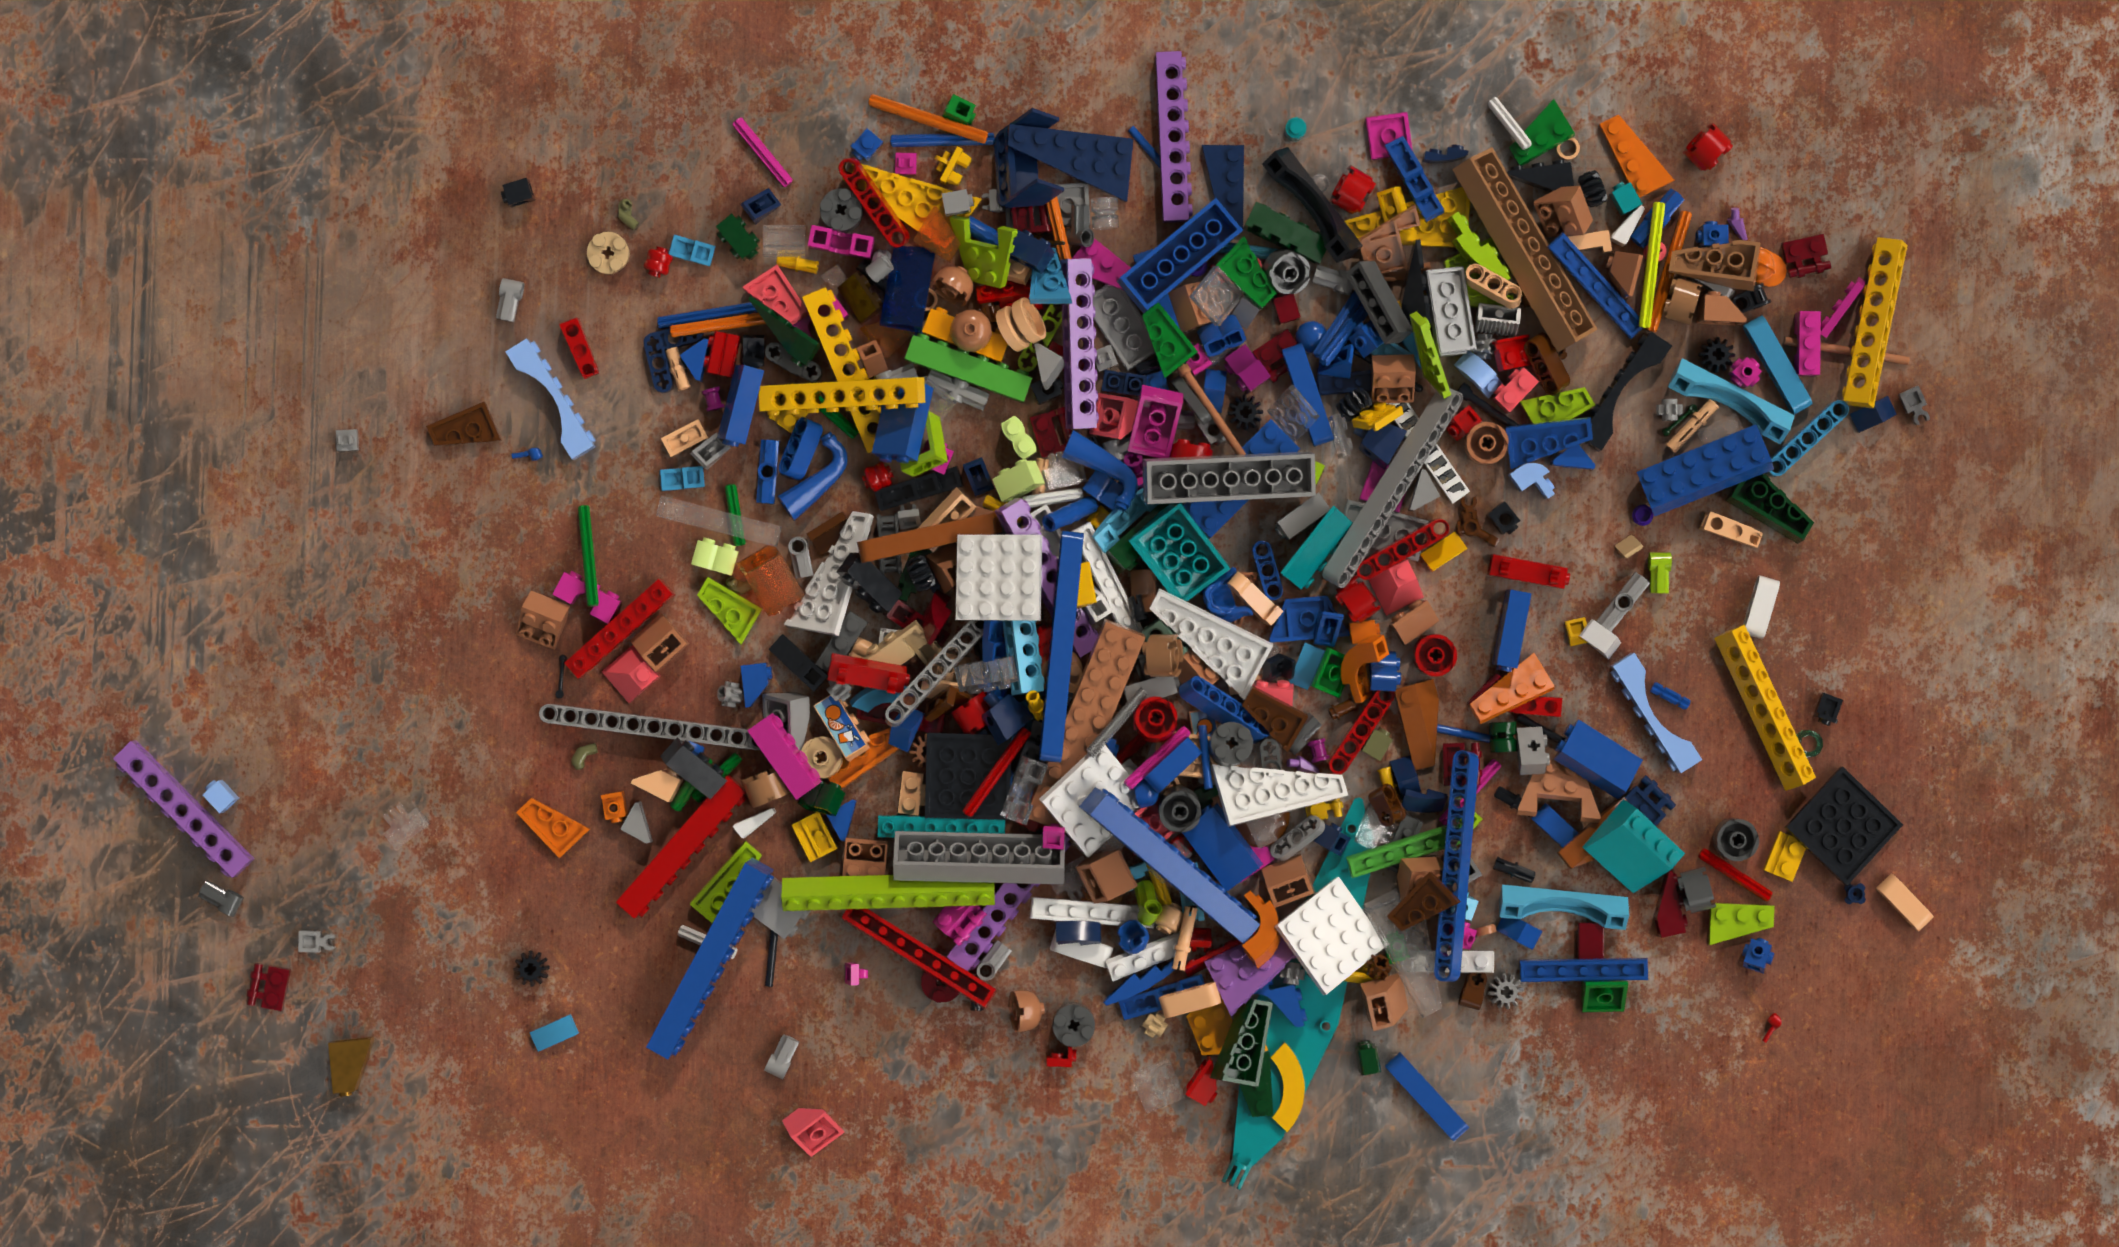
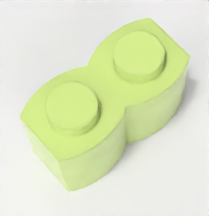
(1015, 432)
(715, 557)

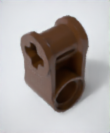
(1385, 804)
(1473, 993)

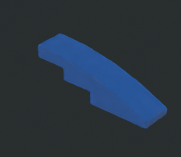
(1414, 179)
(994, 647)
(1135, 985)
(1148, 1000)

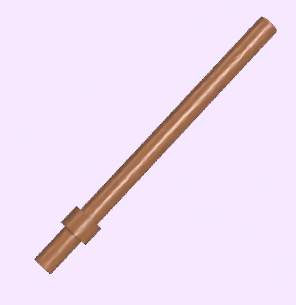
(1847, 351)
(1185, 371)

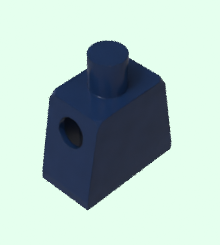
(1380, 444)
(1004, 716)

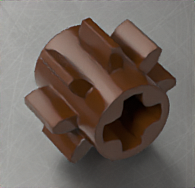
(989, 310)
(1378, 967)

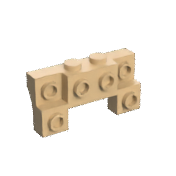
(902, 645)

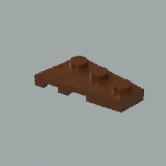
(464, 427)
(1276, 716)
(1422, 902)

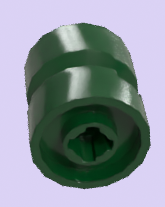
(1503, 744)

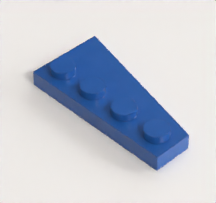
(1543, 439)

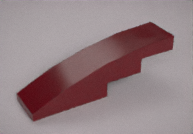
(877, 715)

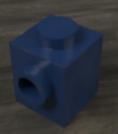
(1333, 839)

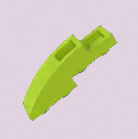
(1469, 247)

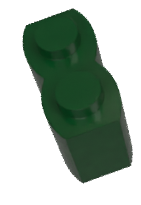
(823, 799)
(1367, 1058)

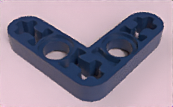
(663, 345)

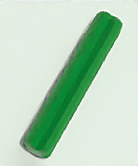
(840, 421)
(734, 508)
(727, 766)
(683, 795)

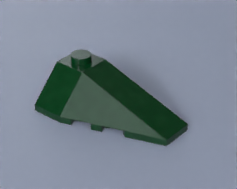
(795, 341)

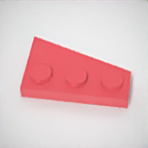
(777, 294)

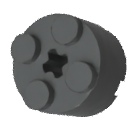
(846, 199)
(1296, 265)
(1240, 738)
(1177, 820)
(1744, 831)
(1697, 890)
(1069, 1035)

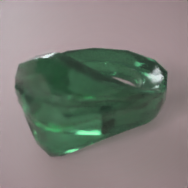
(1804, 733)

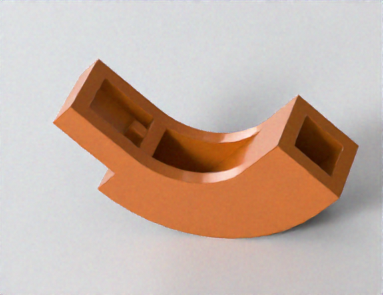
(1355, 662)
(1266, 940)

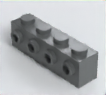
(1379, 302)

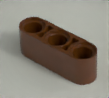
(1546, 364)

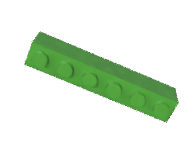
(968, 368)

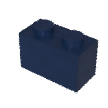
(1031, 251)

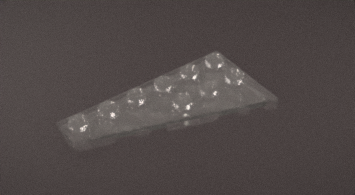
(1408, 951)

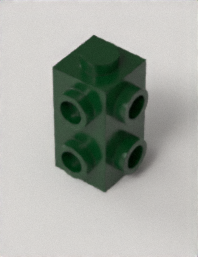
(742, 243)

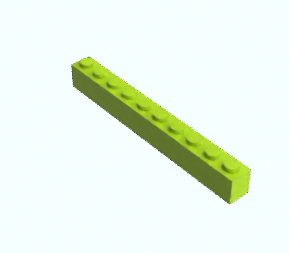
(880, 892)

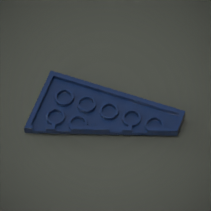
(1084, 156)

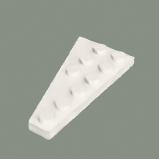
(826, 595)
(1220, 644)
(1262, 792)

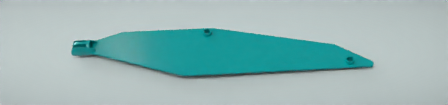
(1259, 1135)

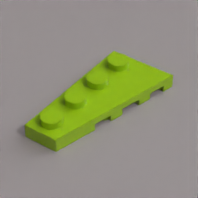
(1428, 355)
(714, 893)

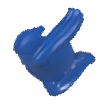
(1220, 600)

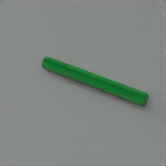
(588, 555)

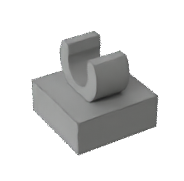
(993, 205)
(1105, 358)
(347, 440)
(909, 518)

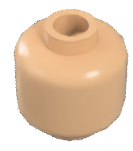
(1169, 919)

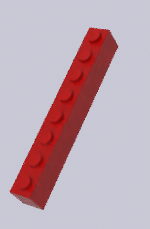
(680, 848)
(920, 955)

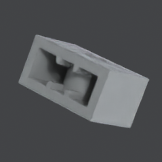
(1532, 761)

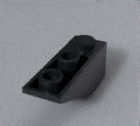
(1544, 177)
(798, 663)

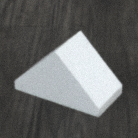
(1600, 638)

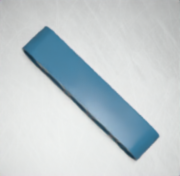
(1777, 365)
(1815, 433)

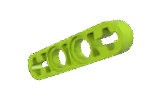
(1049, 335)

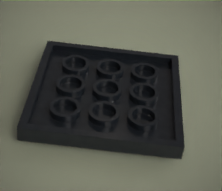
(956, 770)
(1843, 826)

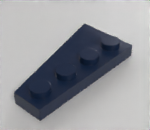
(1226, 176)

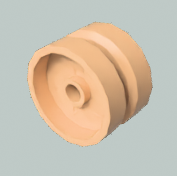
(1021, 324)

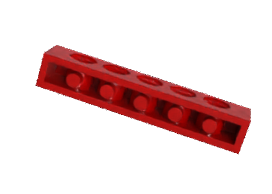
(619, 628)

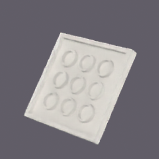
(999, 577)
(1073, 788)
(1330, 935)

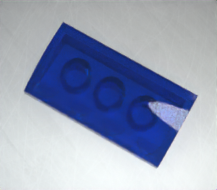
(907, 288)

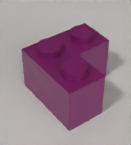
(1246, 368)

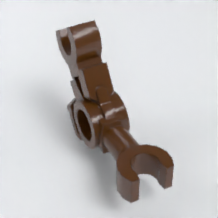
(1471, 525)

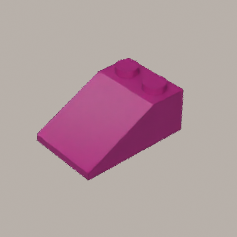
(1155, 422)

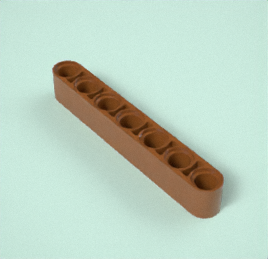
(927, 537)

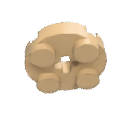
(598, 259)
(833, 754)

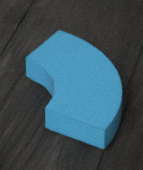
(871, 697)

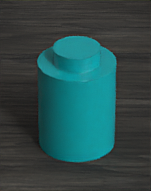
(1295, 129)

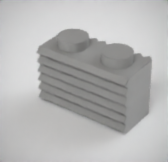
(1497, 320)

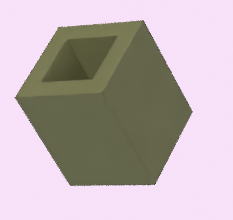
(1377, 743)

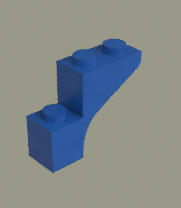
(1287, 1000)

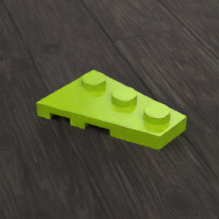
(1558, 407)
(730, 608)
(1737, 920)

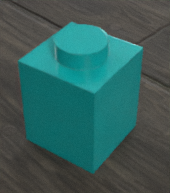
(1625, 198)

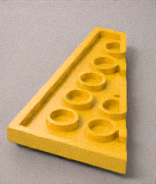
(909, 197)
(1432, 233)

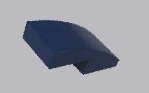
(1452, 154)
(1123, 383)
(1426, 803)
(1078, 931)

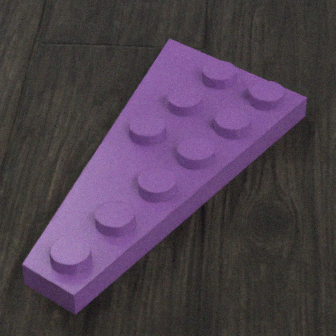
(1238, 976)

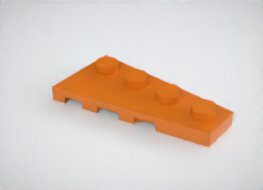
(1634, 158)
(1513, 690)
(858, 766)

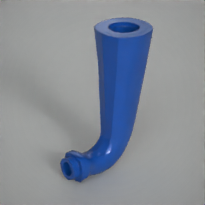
(1085, 452)
(807, 492)

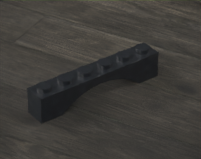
(1290, 173)
(1649, 353)

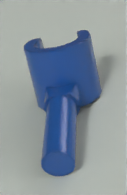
(534, 453)

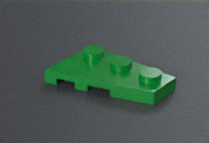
(1545, 134)
(1247, 275)
(1167, 340)

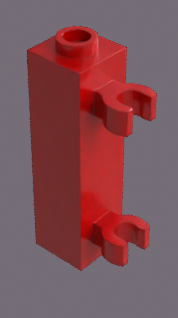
(1528, 571)
(868, 673)

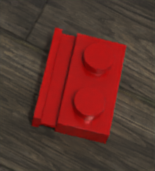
(1511, 353)

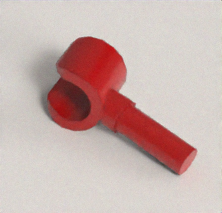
(1775, 1022)

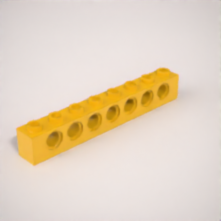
(826, 297)
(913, 394)
(1866, 395)
(1765, 707)

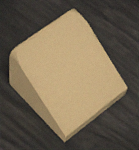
(1628, 547)

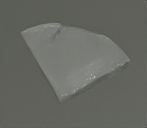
(834, 276)

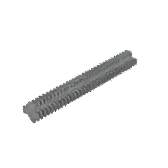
(1115, 723)

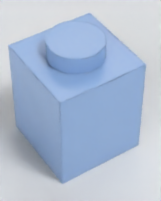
(220, 795)

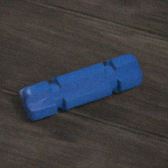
(1670, 695)

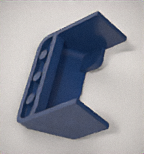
(1017, 172)

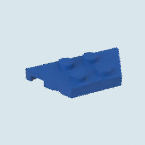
(1300, 619)

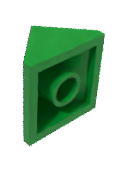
(1329, 673)
(1604, 996)

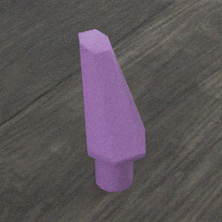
(1737, 224)
(1302, 765)

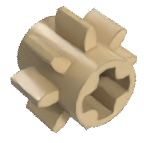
(1154, 1025)

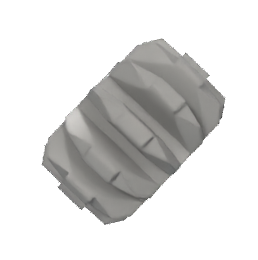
(1500, 996)

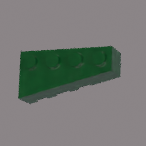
(1285, 232)
(1771, 507)
(1123, 554)
(1245, 1045)

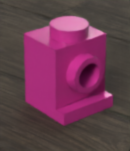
(1200, 365)

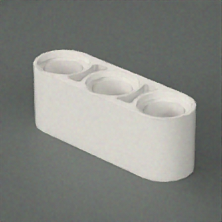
(1761, 606)
(1093, 953)

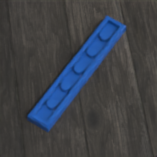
(1595, 285)
(1584, 969)

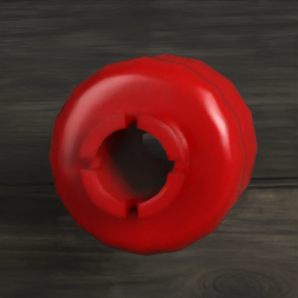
(658, 262)
(878, 476)

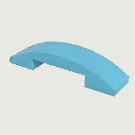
(1118, 521)

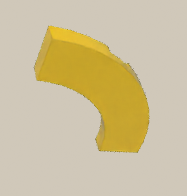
(1293, 1087)

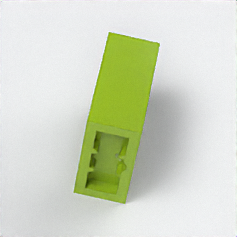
(937, 453)

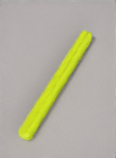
(1651, 264)

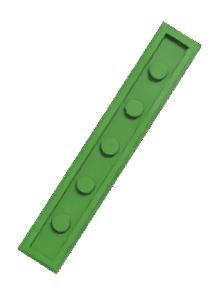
(1391, 853)

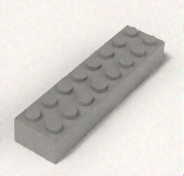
(1229, 477)
(976, 858)

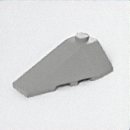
(792, 710)

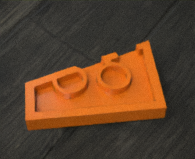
(552, 827)

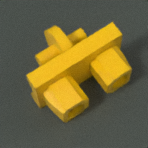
(949, 175)

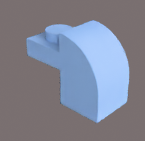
(1478, 373)
(1532, 473)

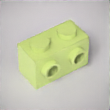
(1018, 480)

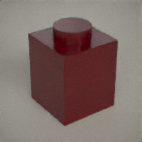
(1286, 308)

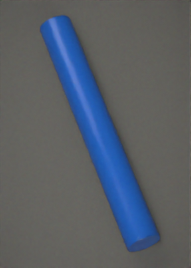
(1145, 145)
(1463, 733)
(1205, 758)

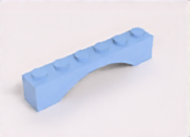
(573, 436)
(1632, 677)

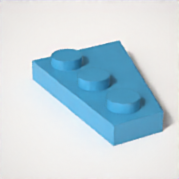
(1050, 286)

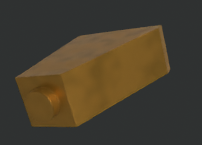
(348, 1063)

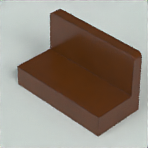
(827, 533)
(945, 702)

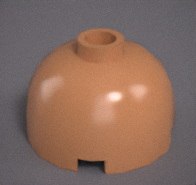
(953, 284)
(971, 330)
(1025, 1010)

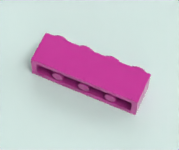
(785, 756)

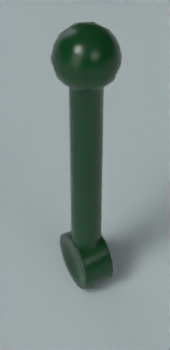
(1692, 408)

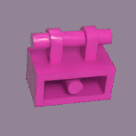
(959, 921)

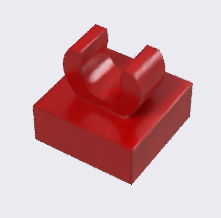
(1201, 938)

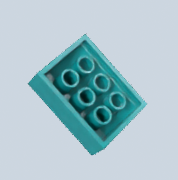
(1317, 548)
(1179, 552)
(1632, 848)

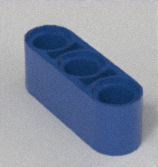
(800, 448)
(1268, 559)
(1173, 765)
(1554, 825)

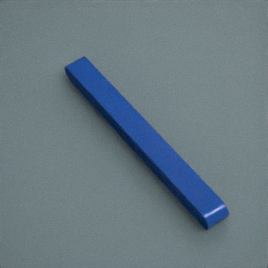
(1061, 646)
(1463, 857)

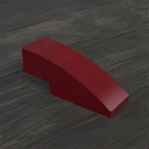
(905, 615)
(935, 616)

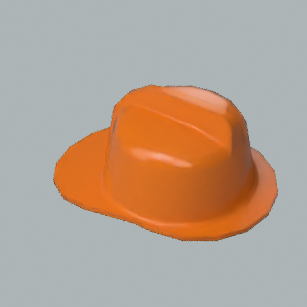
(1770, 268)

